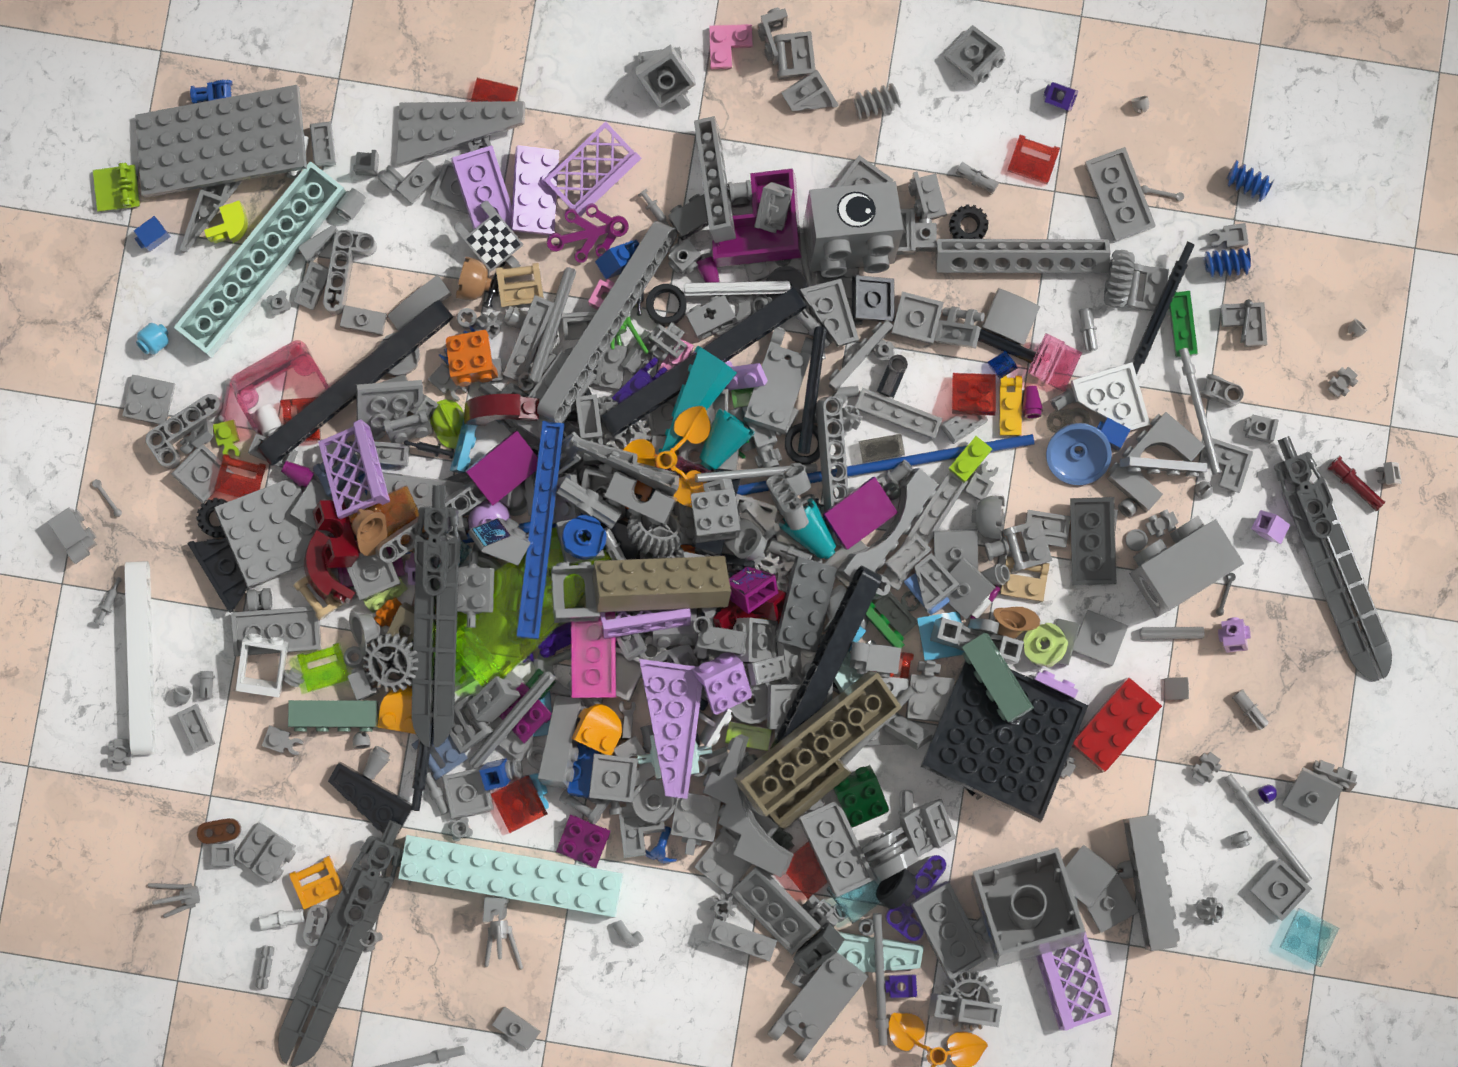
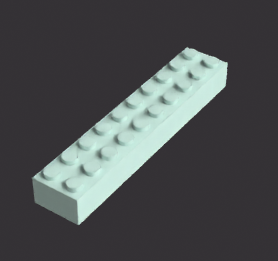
(260, 259)
(511, 875)

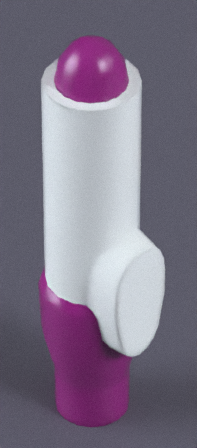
(978, 612)

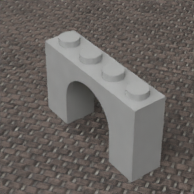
(1167, 433)

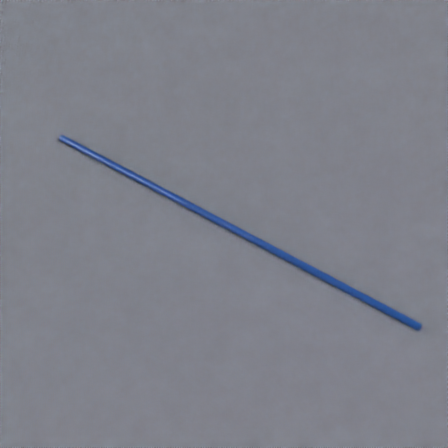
(867, 468)

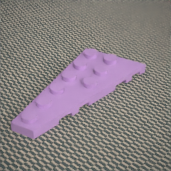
(674, 710)

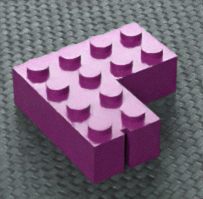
(756, 244)

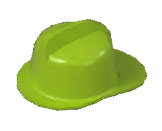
(447, 422)

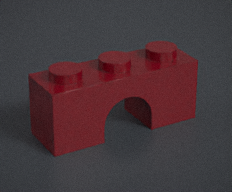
(342, 549)

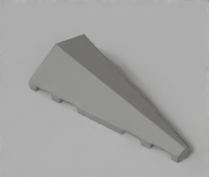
(205, 209)
(627, 463)

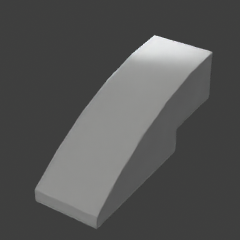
(419, 301)
(589, 424)
(964, 1010)

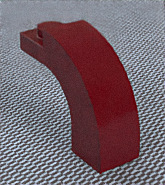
(494, 407)
(317, 572)
(770, 610)

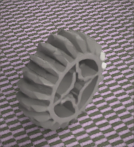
(1119, 278)
(655, 538)
(375, 655)
(975, 991)

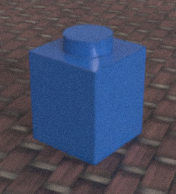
(151, 234)
(1115, 432)
(494, 774)

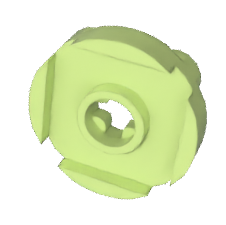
(1048, 656)

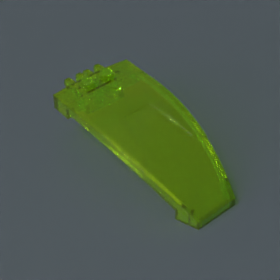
(493, 644)

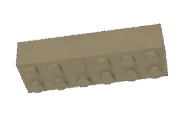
(661, 584)

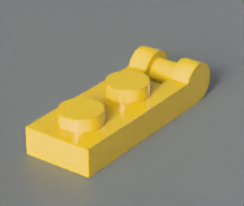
(1010, 407)

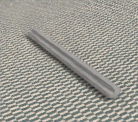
(552, 326)
(511, 719)

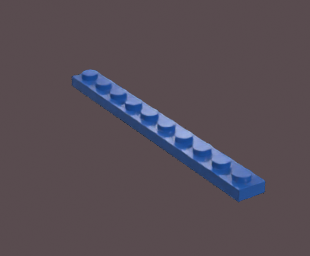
(540, 530)

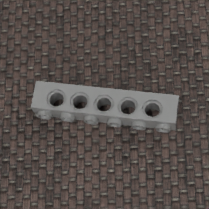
(714, 179)

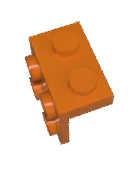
(470, 358)

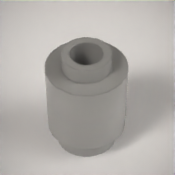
(350, 204)

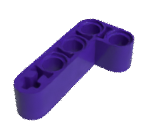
(905, 910)

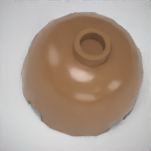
(473, 280)

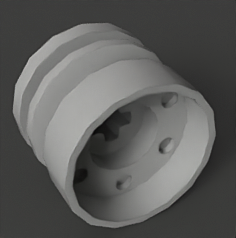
(890, 853)

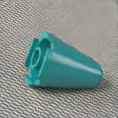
(724, 439)
(815, 535)

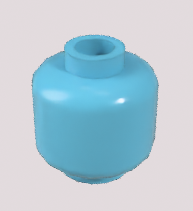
(152, 338)

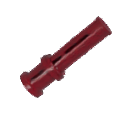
(1348, 476)

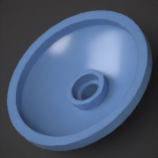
(1078, 466)

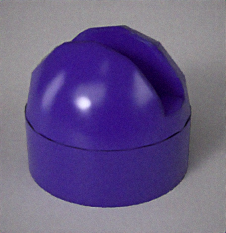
(1267, 793)

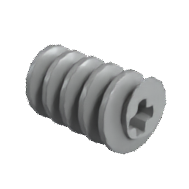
(876, 100)

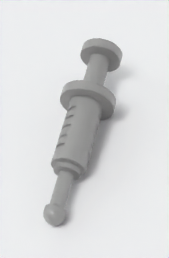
(654, 207)
(107, 603)

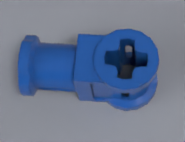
(214, 90)

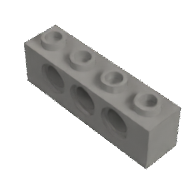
(688, 447)

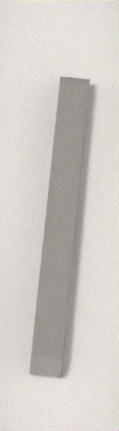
(607, 322)

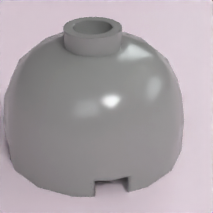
(990, 517)

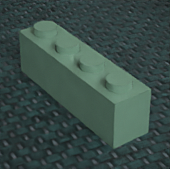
(997, 677)
(332, 714)

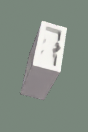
(259, 686)

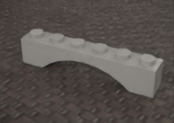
(914, 493)

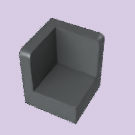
(367, 163)

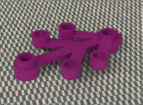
(590, 233)

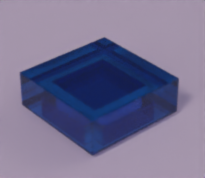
(1002, 365)

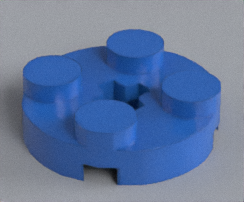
(584, 550)

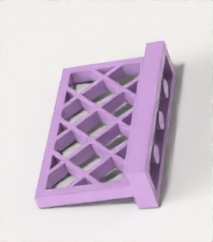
(606, 182)
(369, 461)
(644, 622)
(1057, 992)

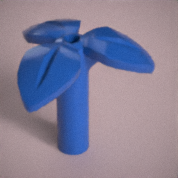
(658, 851)

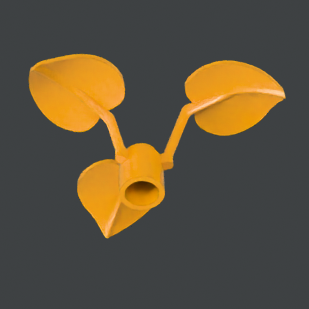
(691, 425)
(964, 1047)

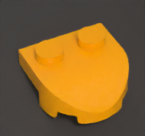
(397, 711)
(598, 728)

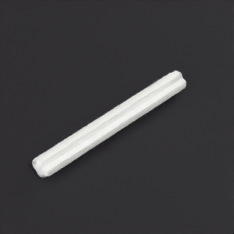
(736, 288)

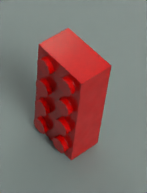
(1116, 724)

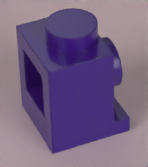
(1069, 96)
(910, 985)

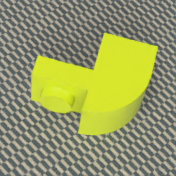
(234, 224)

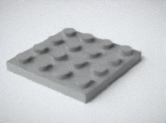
(264, 533)

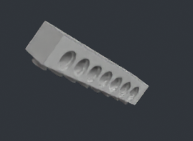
(1022, 256)

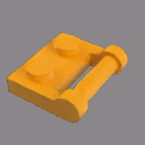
(319, 889)

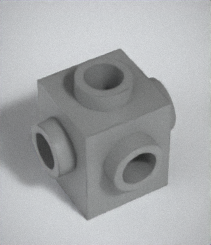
(686, 250)

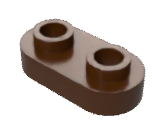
(219, 830)

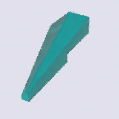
(705, 383)

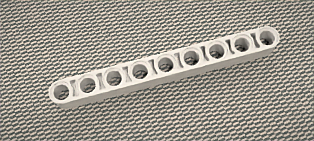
(140, 657)

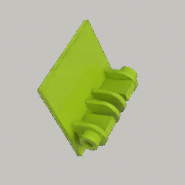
(116, 187)

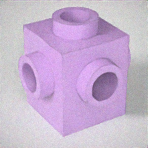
(1234, 635)

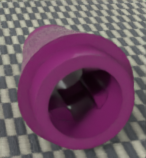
(708, 270)
(1032, 404)
(297, 473)

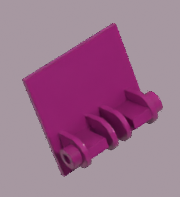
(531, 720)
(583, 841)

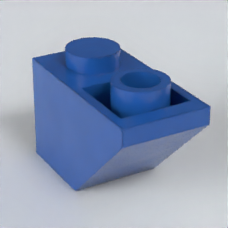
(616, 258)

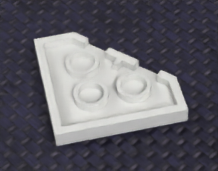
(1113, 395)

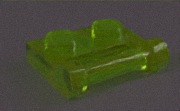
(326, 674)

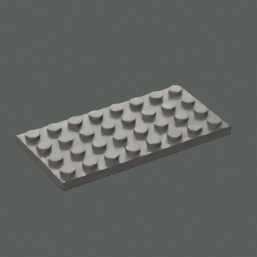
(220, 141)

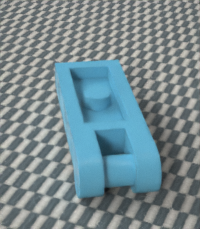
(465, 443)

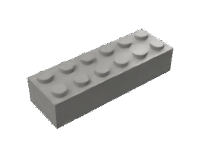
(1150, 882)

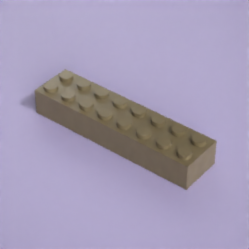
(817, 743)

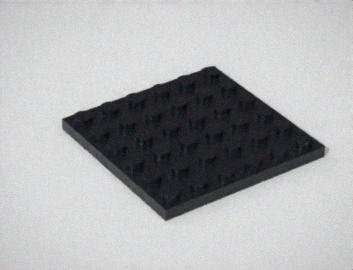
(1003, 759)

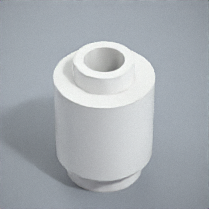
(267, 420)

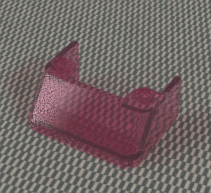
(292, 355)

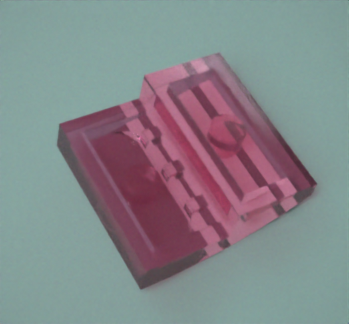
(1054, 362)

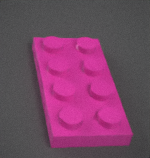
(593, 660)

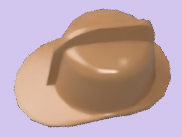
(369, 530)
(1015, 620)

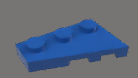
(582, 772)

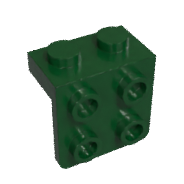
(861, 796)

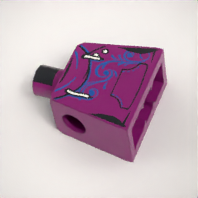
(751, 588)

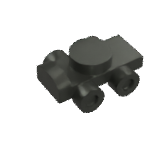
(783, 839)

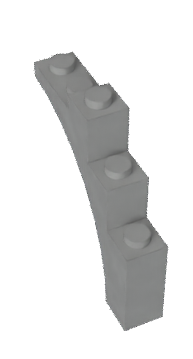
(736, 815)

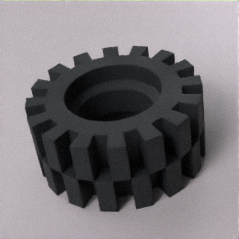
(972, 212)
(203, 518)

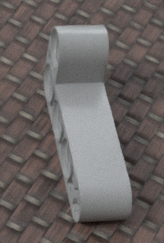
(344, 272)
(186, 426)
(785, 490)

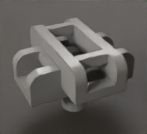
(666, 343)
(820, 911)

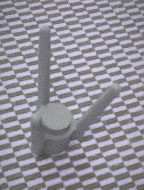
(189, 895)
(498, 931)

